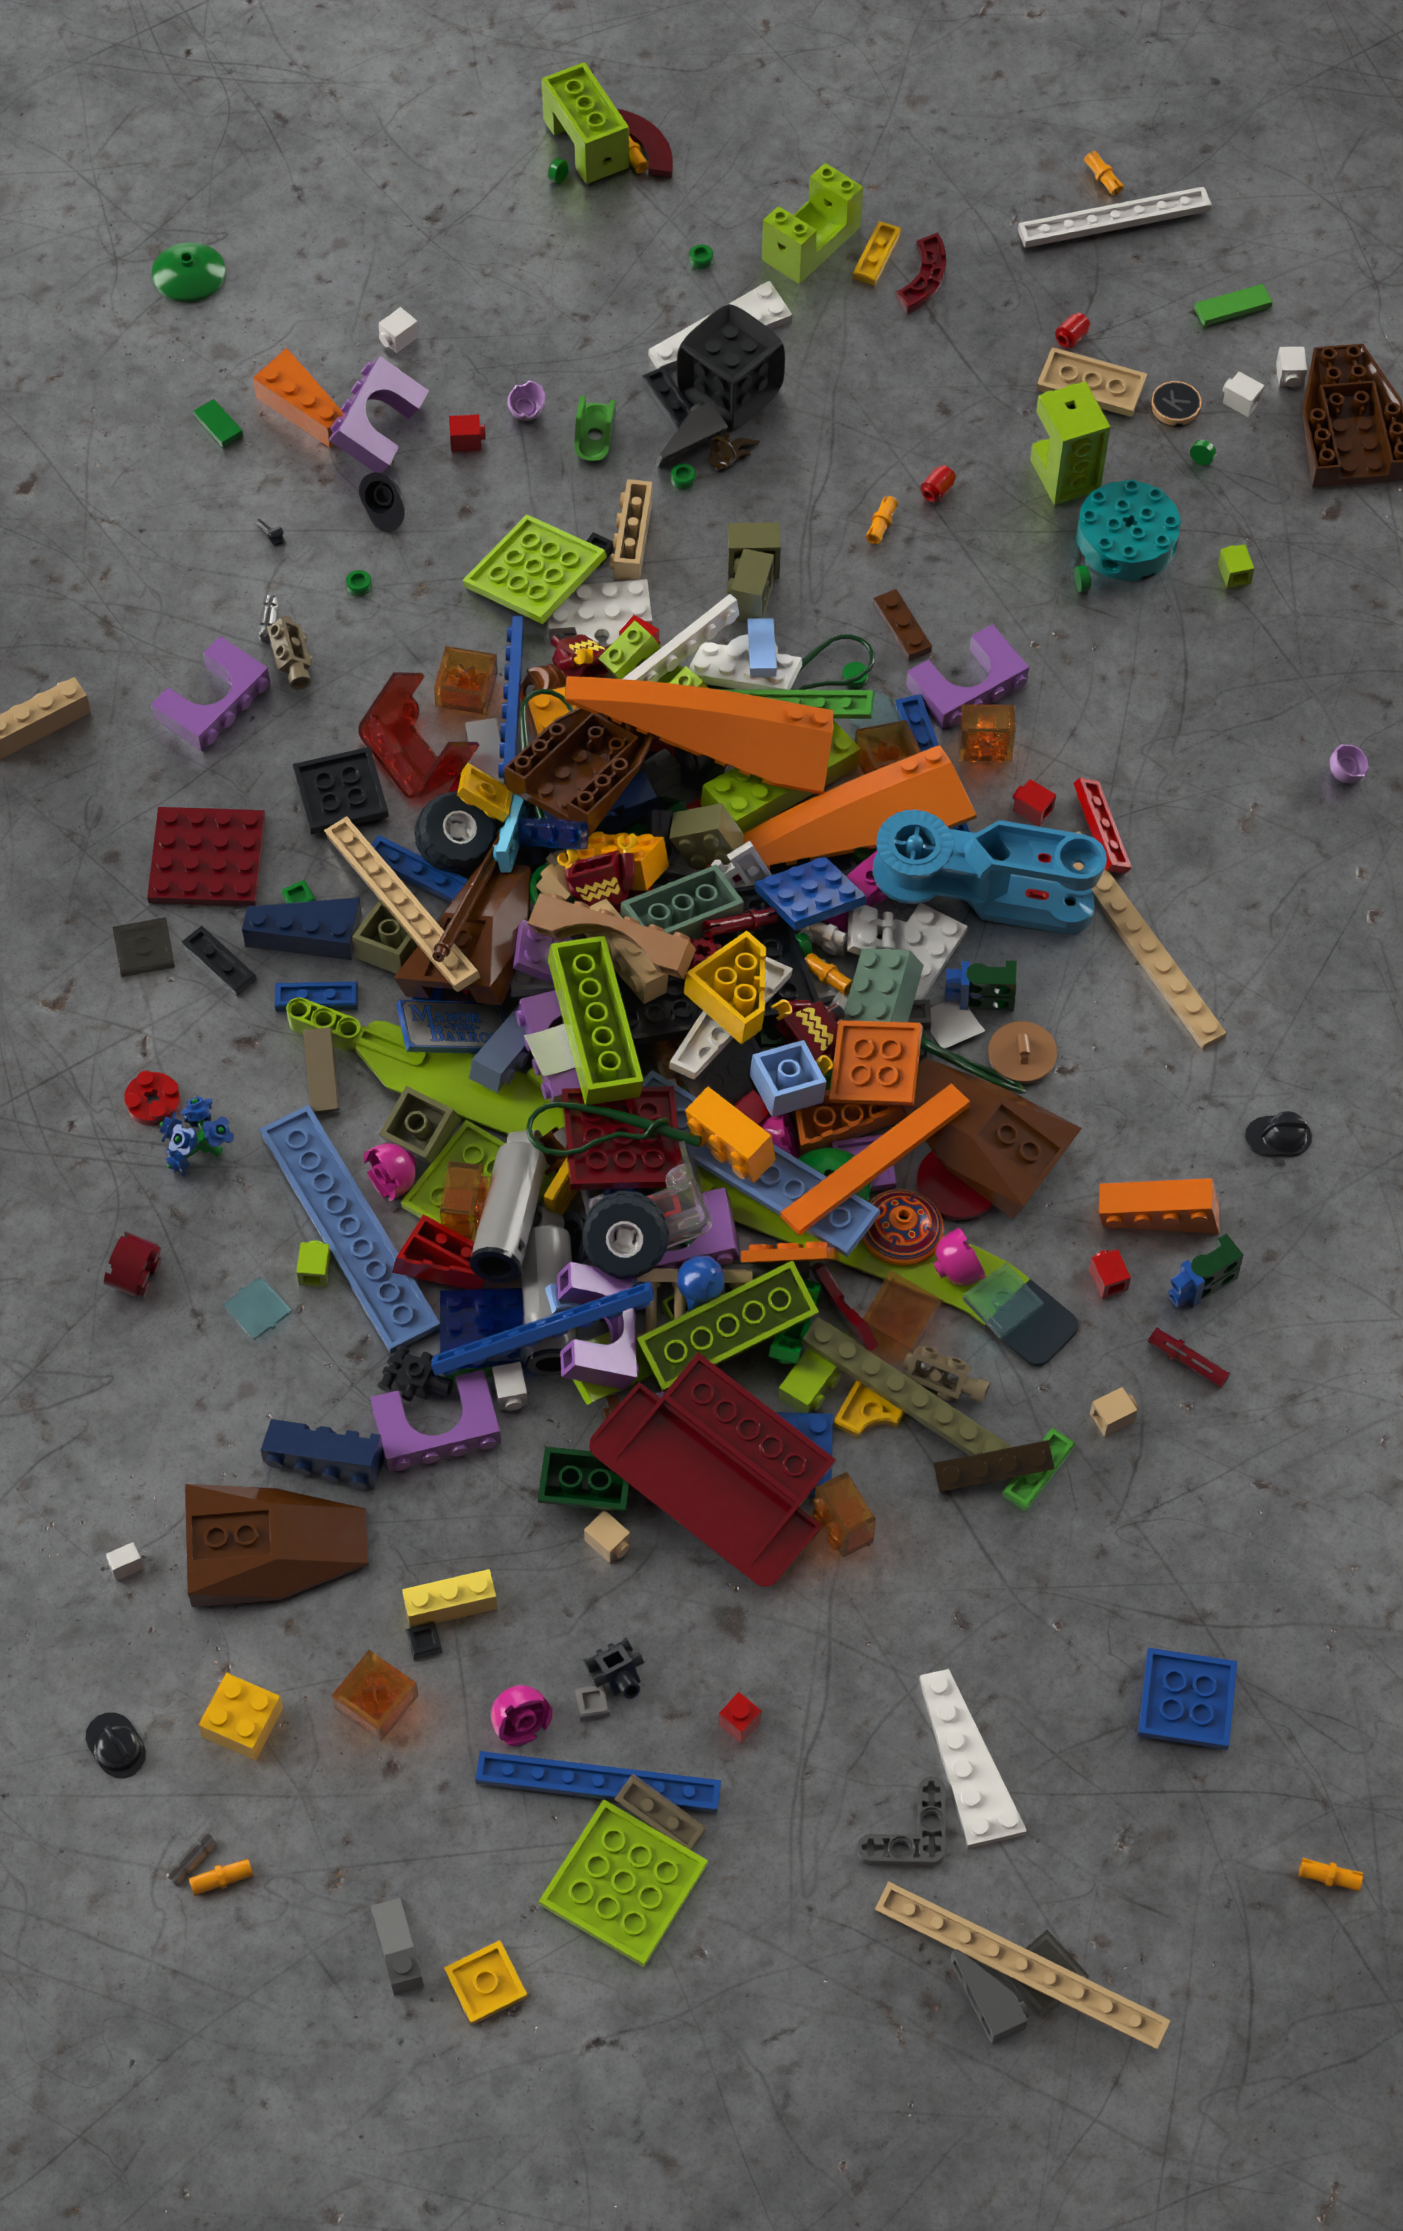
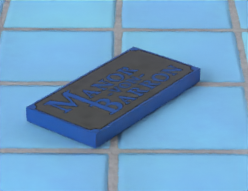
(447, 1025)

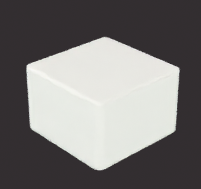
(124, 1561)

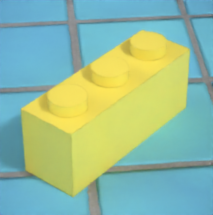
(450, 1598)

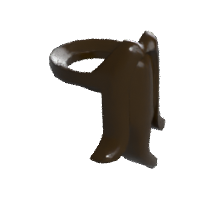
(726, 453)

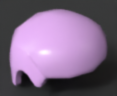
(526, 401)
(1348, 764)

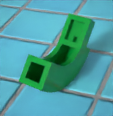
(787, 1345)

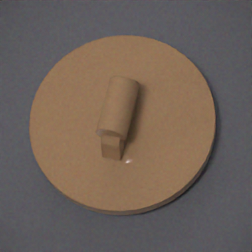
(1022, 1052)

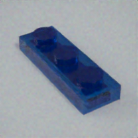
(553, 833)

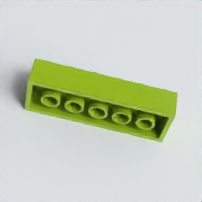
(754, 802)
(595, 1020)
(729, 1323)

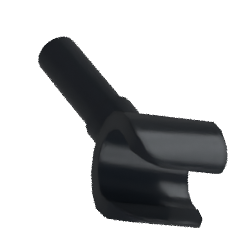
(275, 535)

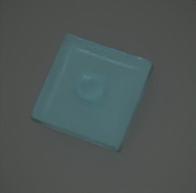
(1003, 1301)

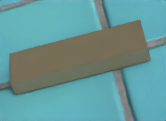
(321, 1070)
(660, 1812)

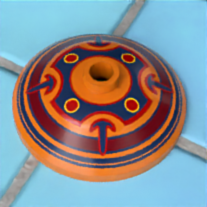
(901, 1240)

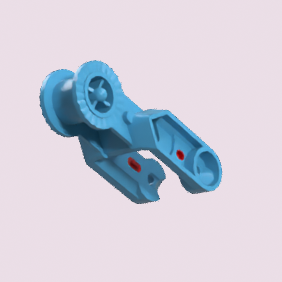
(1002, 872)

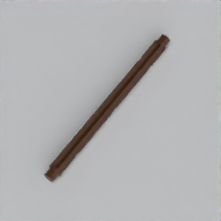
(443, 947)

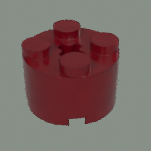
(132, 1264)

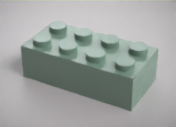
(686, 903)
(883, 986)

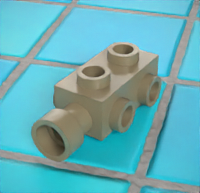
(291, 651)
(939, 1376)

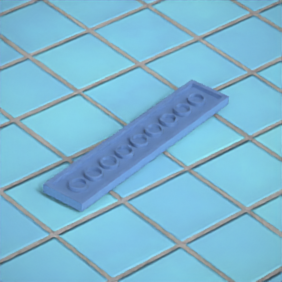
(781, 1184)
(349, 1228)

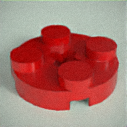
(147, 1084)

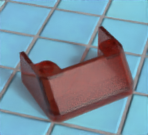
(399, 746)

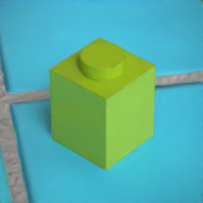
(1235, 566)
(313, 1264)

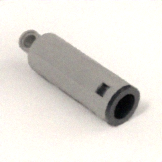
(508, 1209)
(545, 1256)

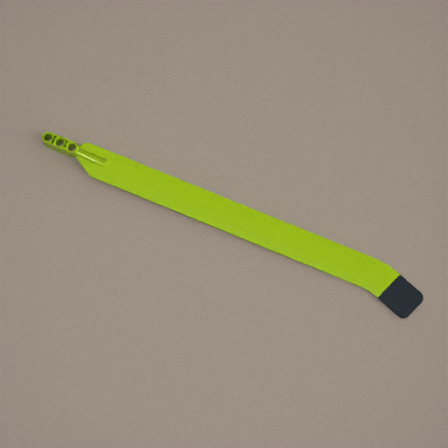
(448, 1082)

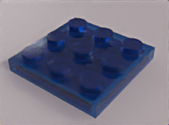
(480, 1314)

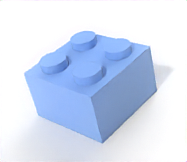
(787, 1078)

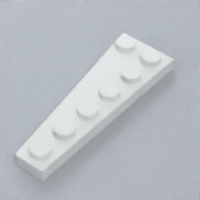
(761, 303)
(708, 1038)
(974, 1780)

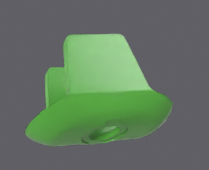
(593, 417)

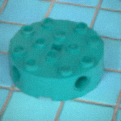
(1128, 530)

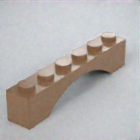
(562, 919)

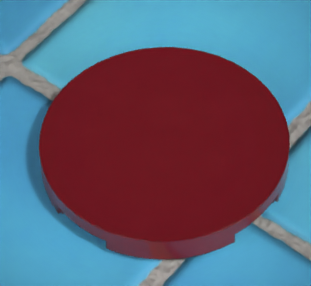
(948, 1193)

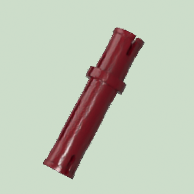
(748, 920)
(1160, 1338)

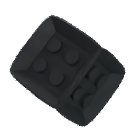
(732, 363)

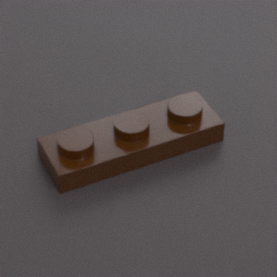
(902, 624)

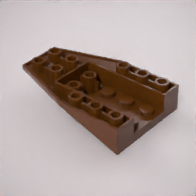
(1351, 419)
(578, 766)
(485, 939)
(998, 1143)
(267, 1543)

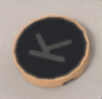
(1176, 403)

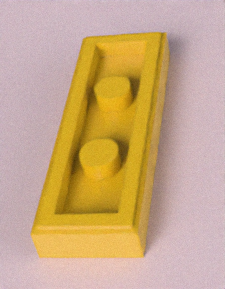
(876, 253)

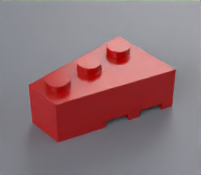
(438, 1256)

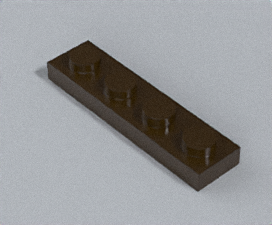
(993, 1465)

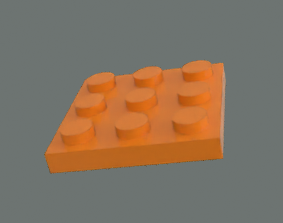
(876, 1062)
(789, 1251)

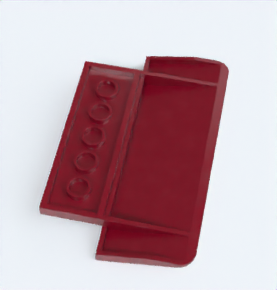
(719, 1467)

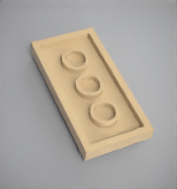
(1112, 385)

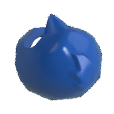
(700, 1280)

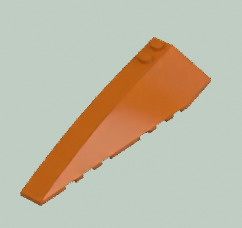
(756, 734)
(855, 810)

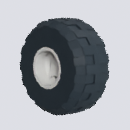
(453, 834)
(625, 1234)

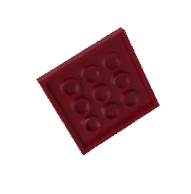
(206, 856)
(621, 1161)

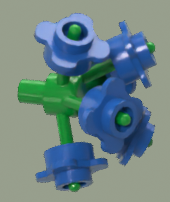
(188, 1142)

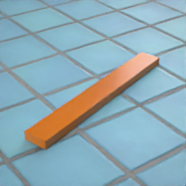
(875, 1159)

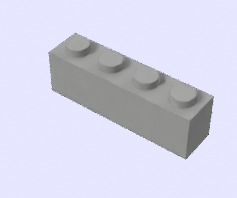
(488, 754)

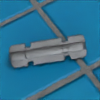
(268, 616)
(191, 1859)

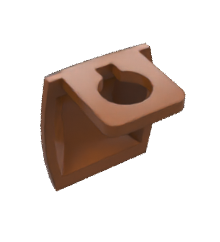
(543, 678)

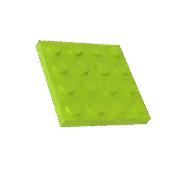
(534, 568)
(467, 1145)
(623, 1883)

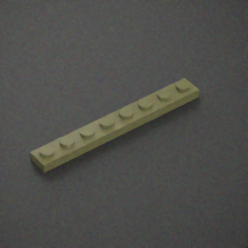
(900, 1390)

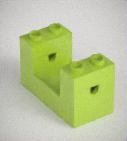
(581, 107)
(808, 237)
(1075, 454)
(633, 649)

